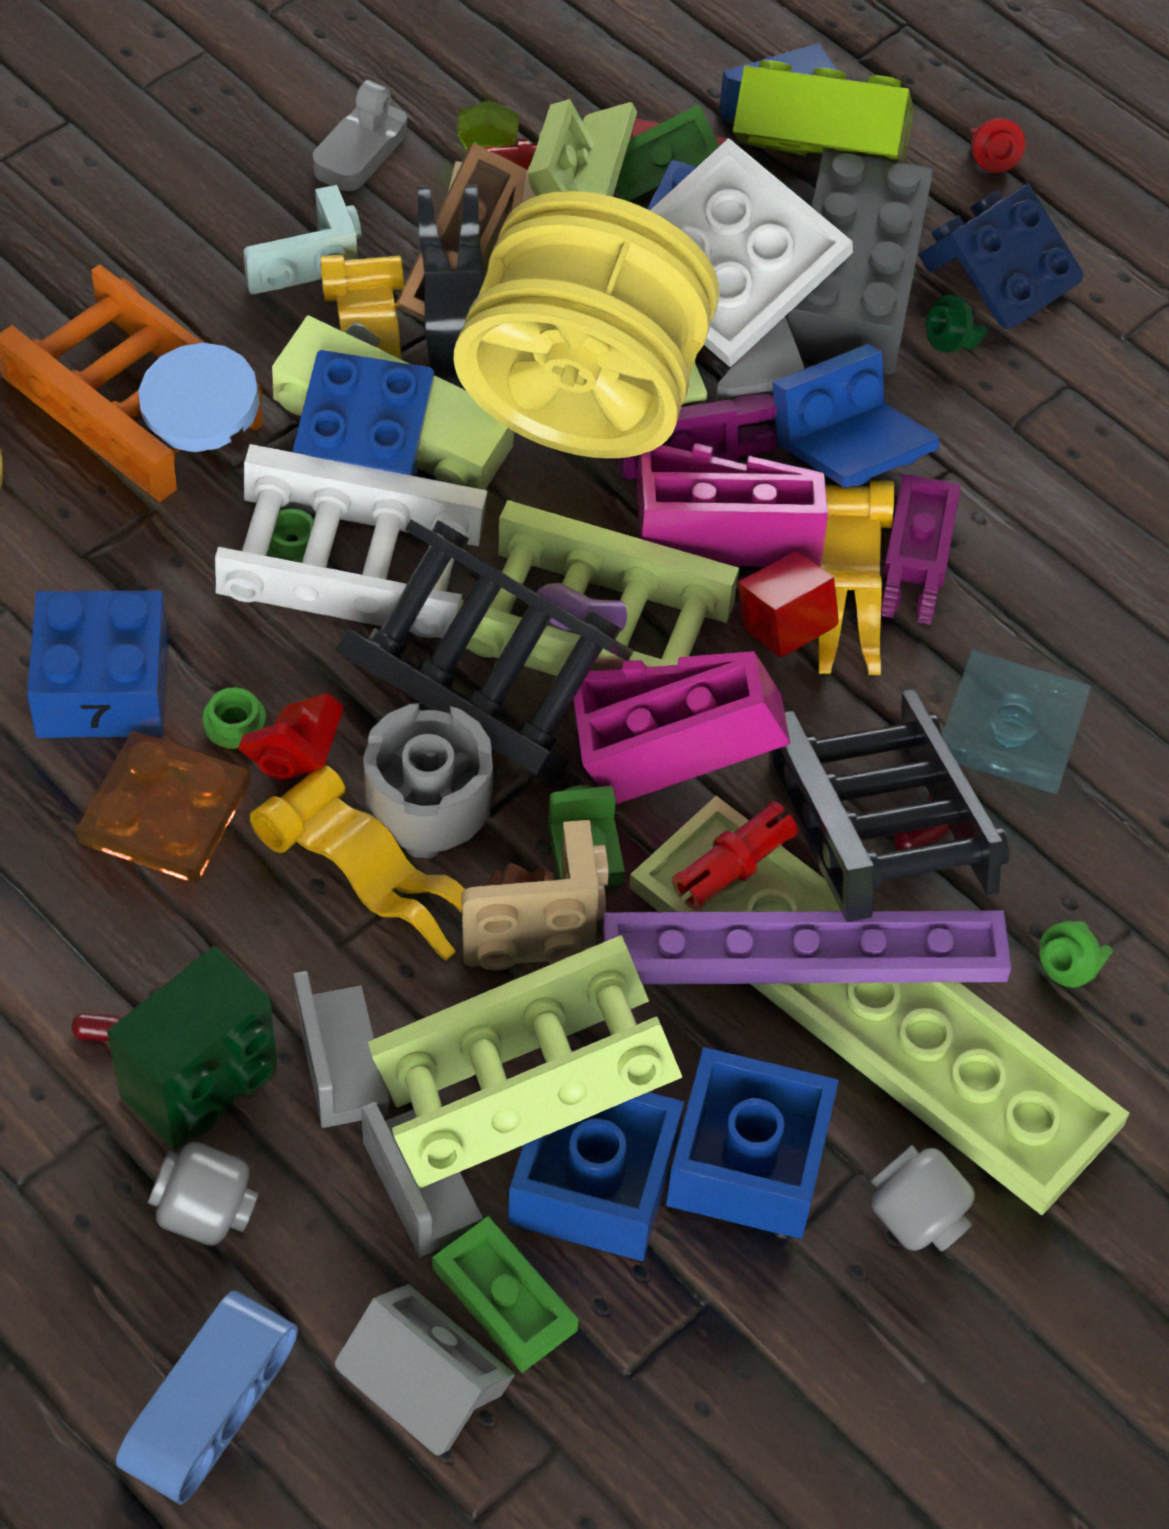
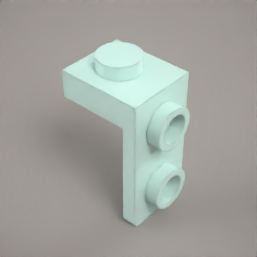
(298, 257)

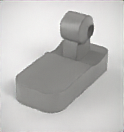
(360, 139)

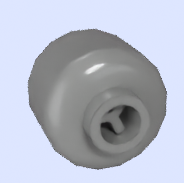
(202, 1193)
(923, 1199)

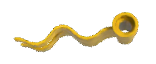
(365, 295)
(853, 560)
(359, 847)

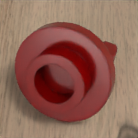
(997, 145)

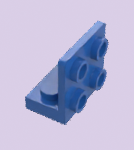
(365, 412)
(840, 420)

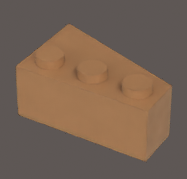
(499, 192)

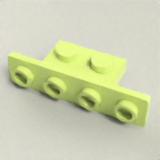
(580, 153)

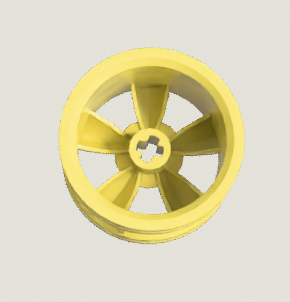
(587, 325)

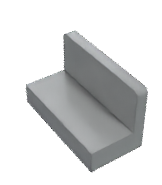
(337, 1052)
(431, 1214)
(421, 1367)

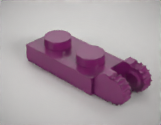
(717, 427)
(920, 542)

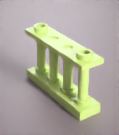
(608, 560)
(507, 1024)

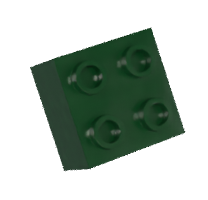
(194, 1047)

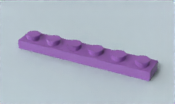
(813, 946)

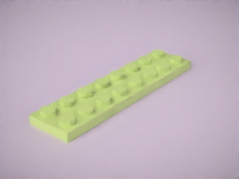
(922, 1043)

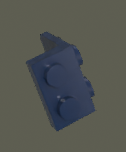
(1008, 254)

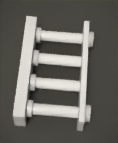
(352, 494)

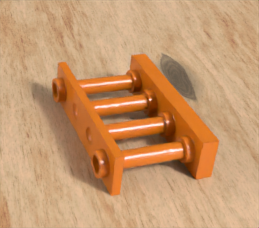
(72, 395)

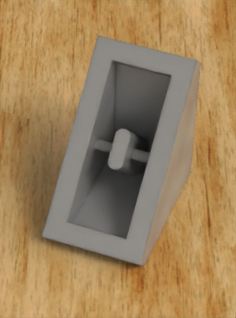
(764, 363)

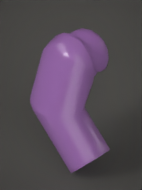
(579, 604)

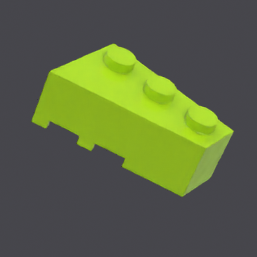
(823, 112)

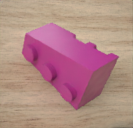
(729, 507)
(676, 721)

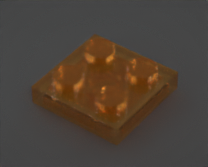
(163, 807)

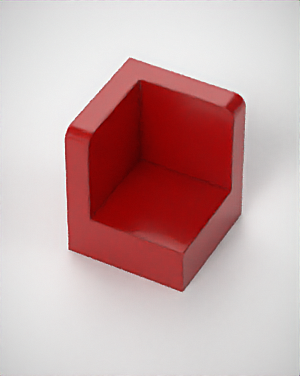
(788, 603)

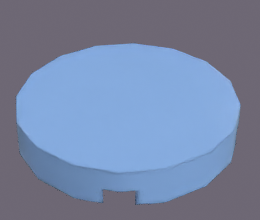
(199, 396)

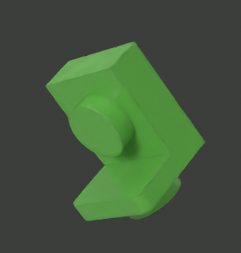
(590, 804)

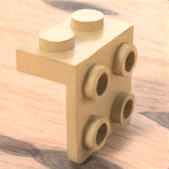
(542, 917)

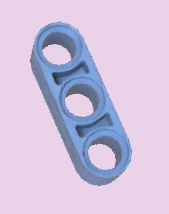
(206, 1397)

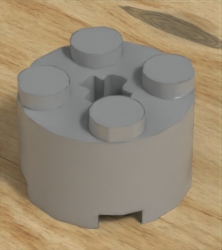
(428, 778)

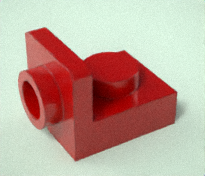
(297, 740)

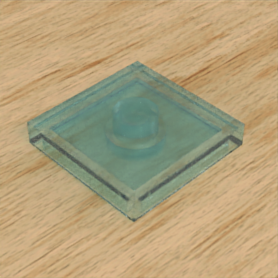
(1015, 721)

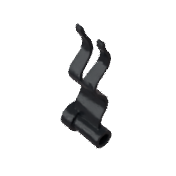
(446, 290)

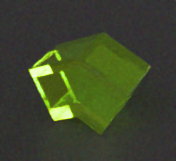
(487, 125)

